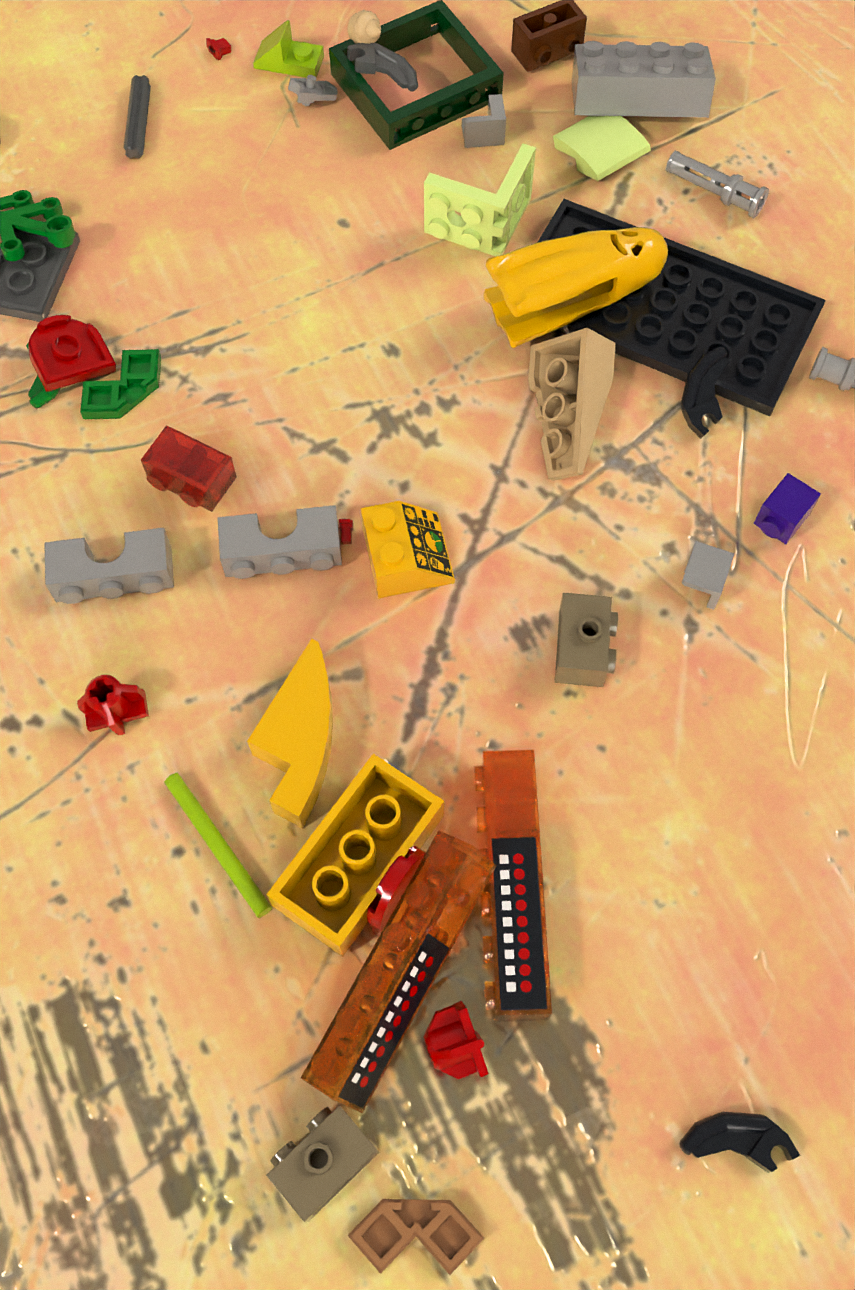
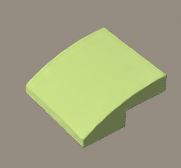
(601, 144)

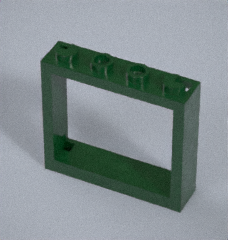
(436, 108)

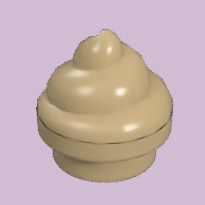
(364, 27)

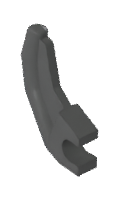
(377, 58)

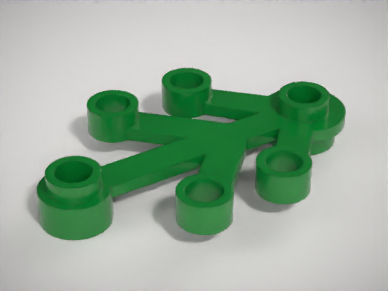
(56, 228)

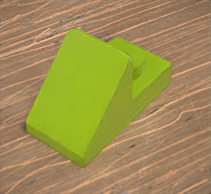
(284, 56)

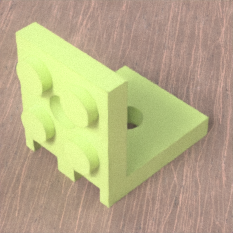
(485, 217)

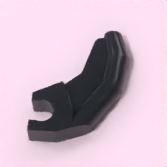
(699, 391)
(742, 1133)

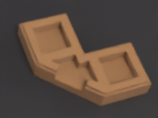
(398, 1221)

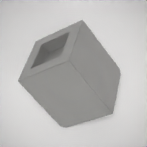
(486, 130)
(708, 571)

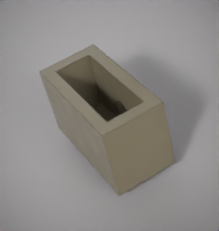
(584, 640)
(321, 1162)

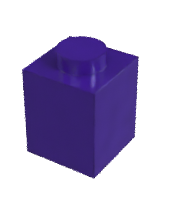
(786, 508)

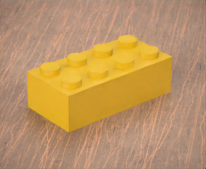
(351, 850)

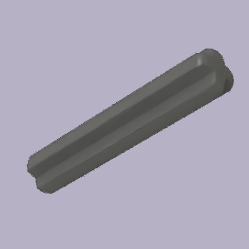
(137, 117)

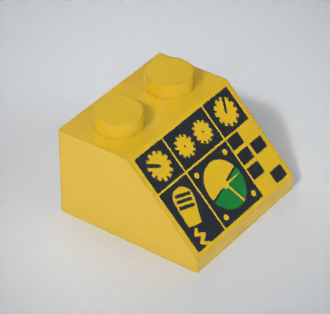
(405, 548)

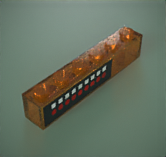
(515, 889)
(399, 972)

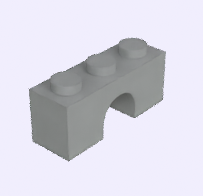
(249, 552)
(141, 567)

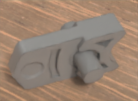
(312, 90)

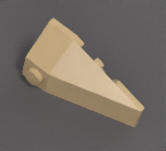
(571, 390)

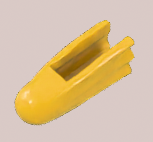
(569, 278)

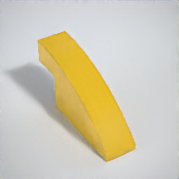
(298, 736)

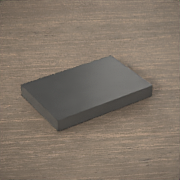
(34, 281)

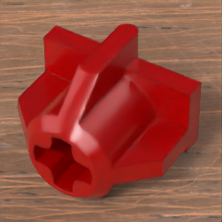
(112, 704)
(454, 1043)

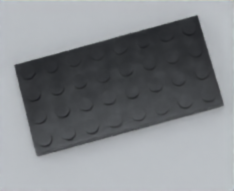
(701, 307)

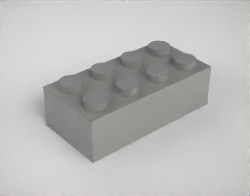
(642, 80)

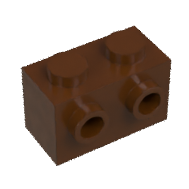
(548, 34)

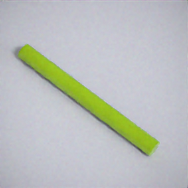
(218, 845)

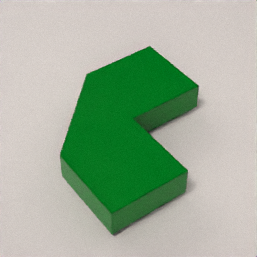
(117, 397)

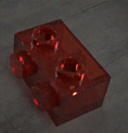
(188, 469)

